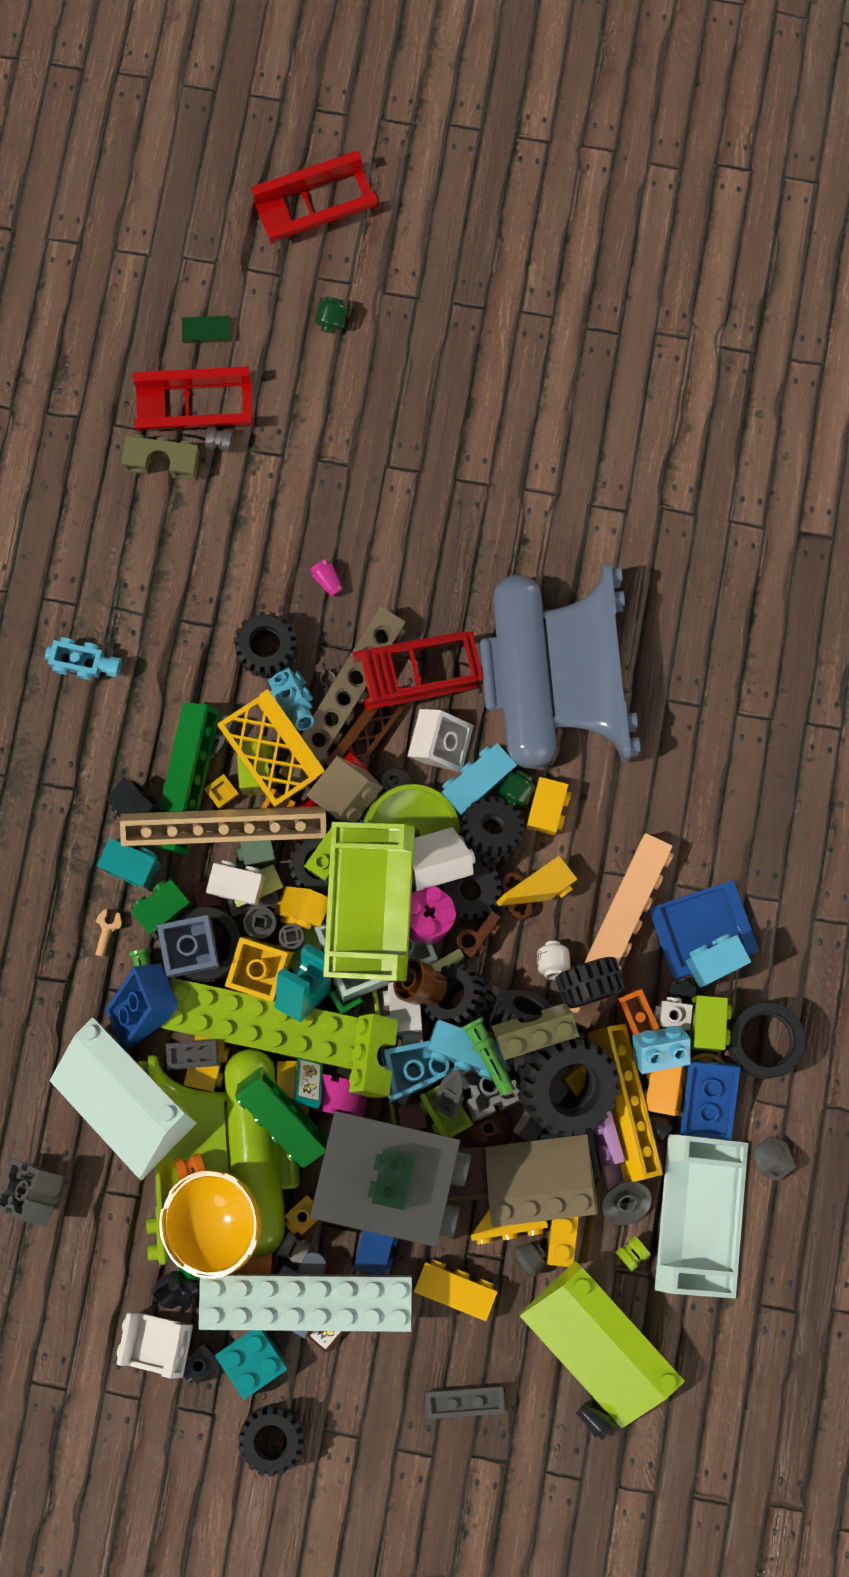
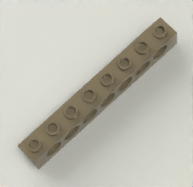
(382, 622)

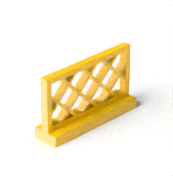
(289, 736)

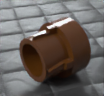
(422, 984)

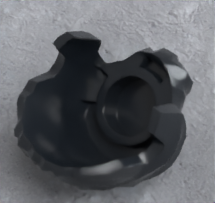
(175, 1290)

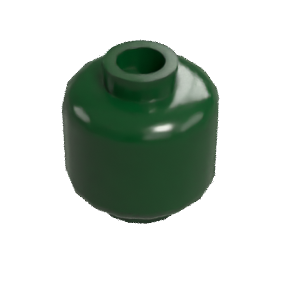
(331, 314)
(518, 789)

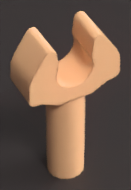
(107, 930)

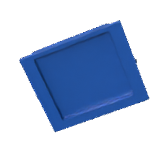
(698, 921)

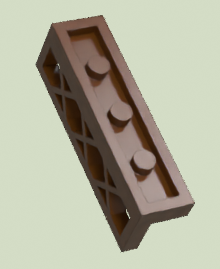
(360, 726)

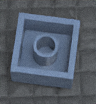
(188, 946)

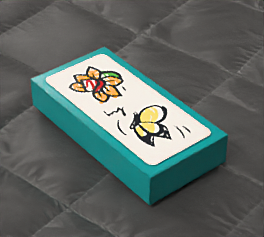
(308, 1083)

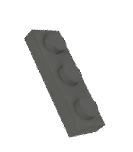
(464, 1402)

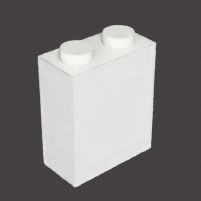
(440, 859)

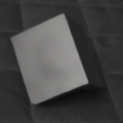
(773, 1158)

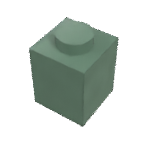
(256, 852)

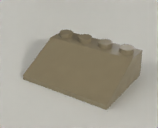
(540, 1180)

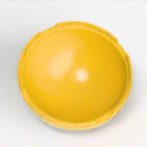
(210, 1224)

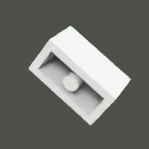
(236, 884)

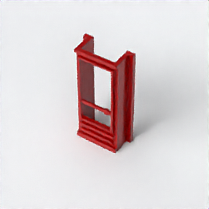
(273, 210)
(152, 400)
(382, 679)

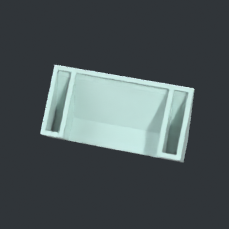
(119, 1099)
(701, 1216)

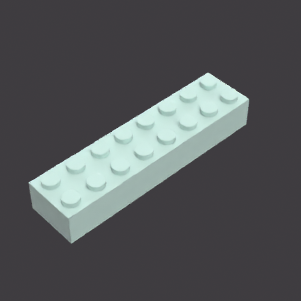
(306, 1302)

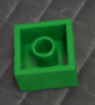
(161, 907)

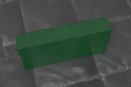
(206, 329)

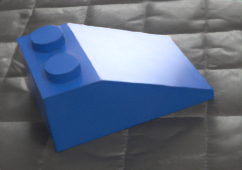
(141, 1004)

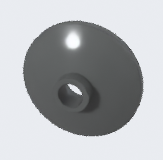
(627, 1210)

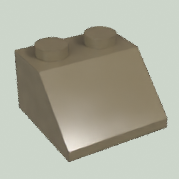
(345, 790)

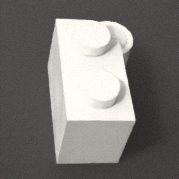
(407, 1015)

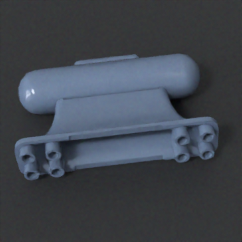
(556, 669)

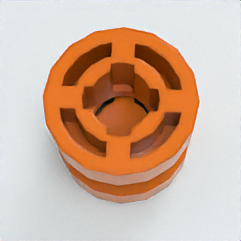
(184, 1166)

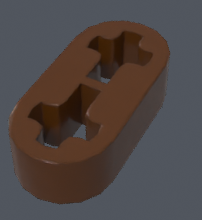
(516, 915)

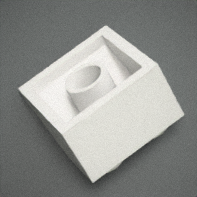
(440, 740)

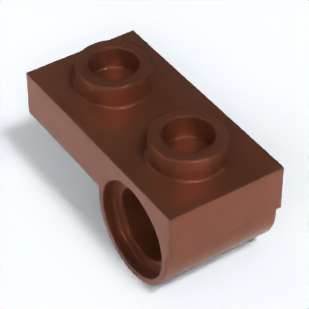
(489, 927)

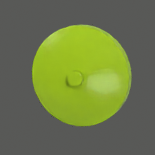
(415, 807)

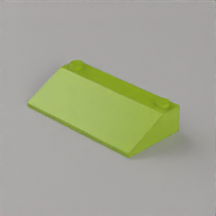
(369, 901)
(601, 1346)

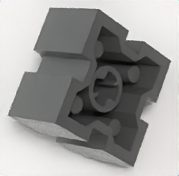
(30, 1192)

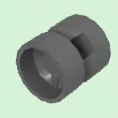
(260, 924)

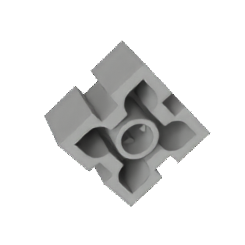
(481, 1102)

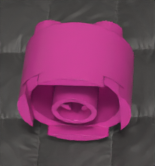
(437, 905)
(336, 1097)

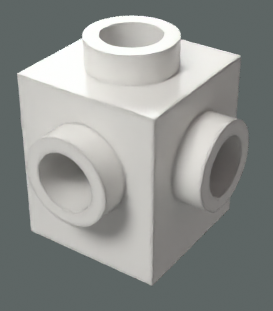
(682, 1013)

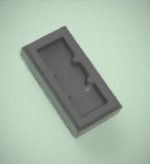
(192, 1054)

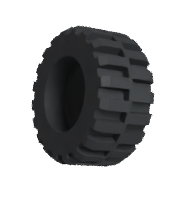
(592, 1101)

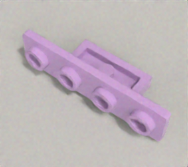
(609, 1150)

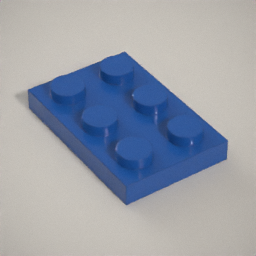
(710, 1099)

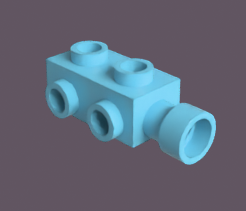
(78, 657)
(292, 697)

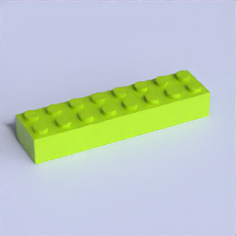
(258, 1025)

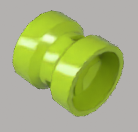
(628, 1256)

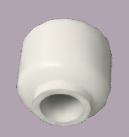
(553, 959)

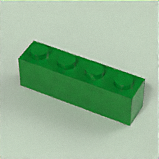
(281, 1117)

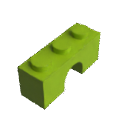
(367, 1075)

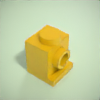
(293, 1223)

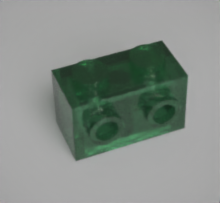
(392, 1179)

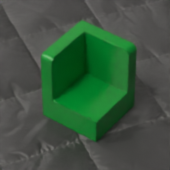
(345, 1007)

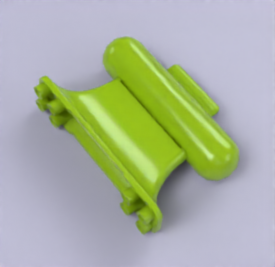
(227, 1143)

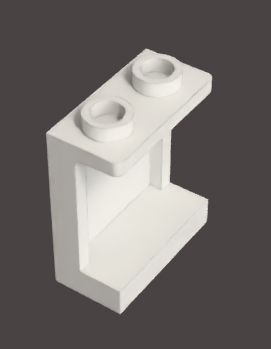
(154, 1344)

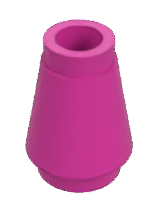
(326, 576)

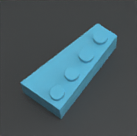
(413, 1069)

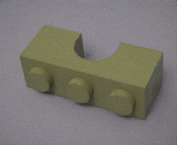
(140, 452)
(521, 1038)

